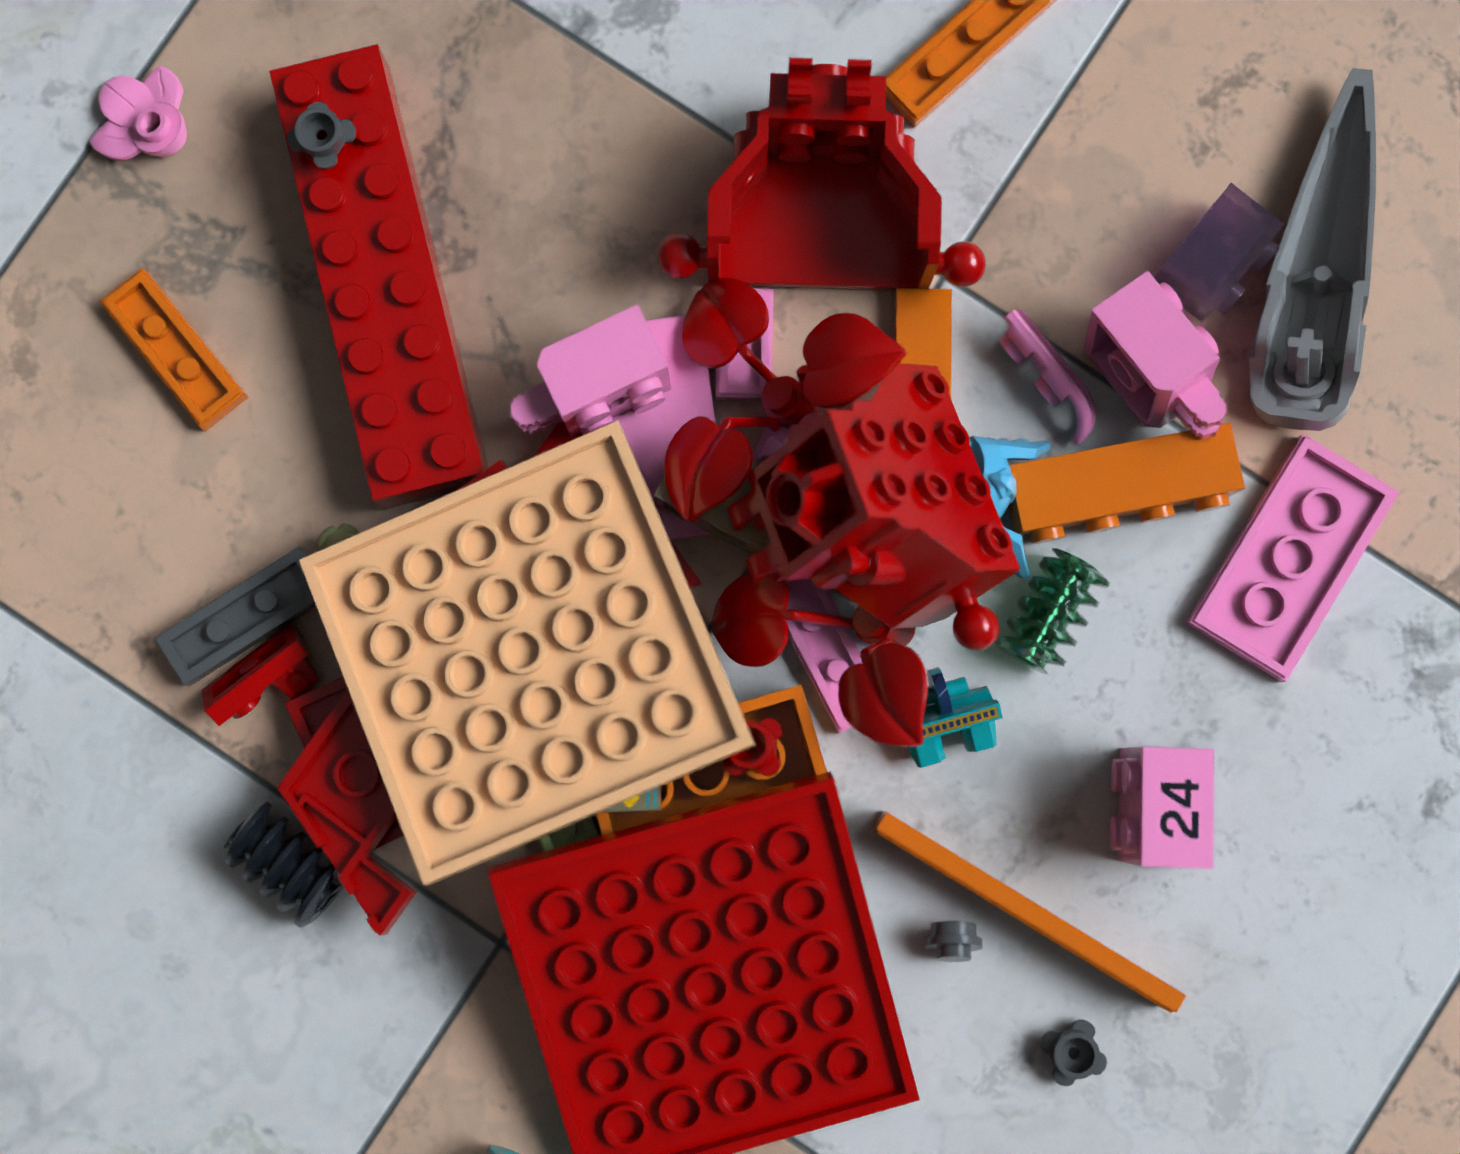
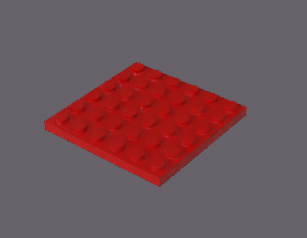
(707, 977)

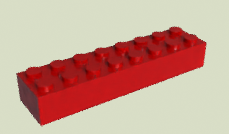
(382, 284)

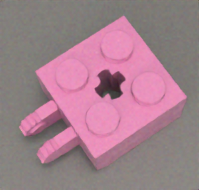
(1156, 357)
(595, 377)

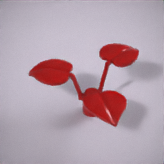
(843, 361)
(877, 697)

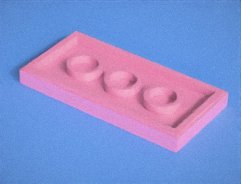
(654, 429)
(1292, 558)

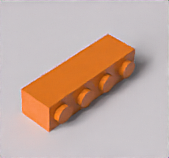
(1124, 481)

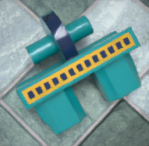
(952, 709)

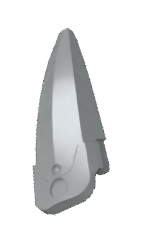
(1319, 283)

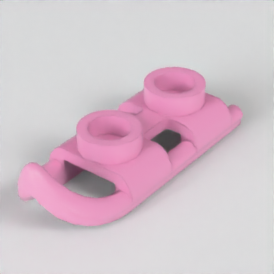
(1057, 379)

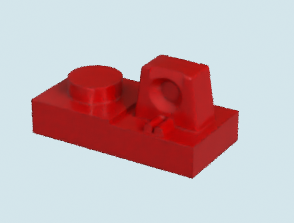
(276, 661)

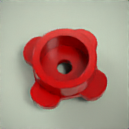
(764, 758)

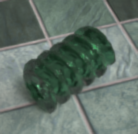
(1051, 611)

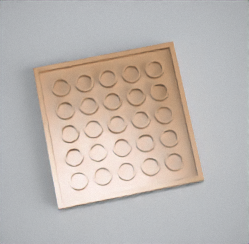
(525, 653)

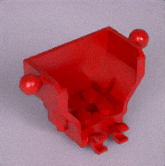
(824, 195)
(884, 509)

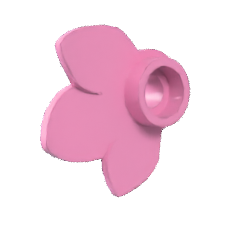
(141, 116)

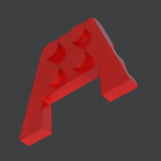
(347, 812)

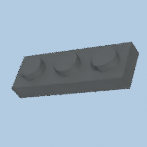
(238, 619)

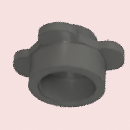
(312, 121)
(1087, 1062)

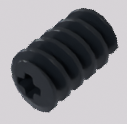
(282, 865)

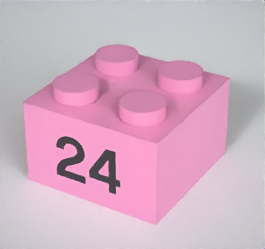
(1164, 807)

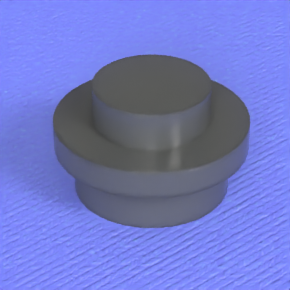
(953, 940)

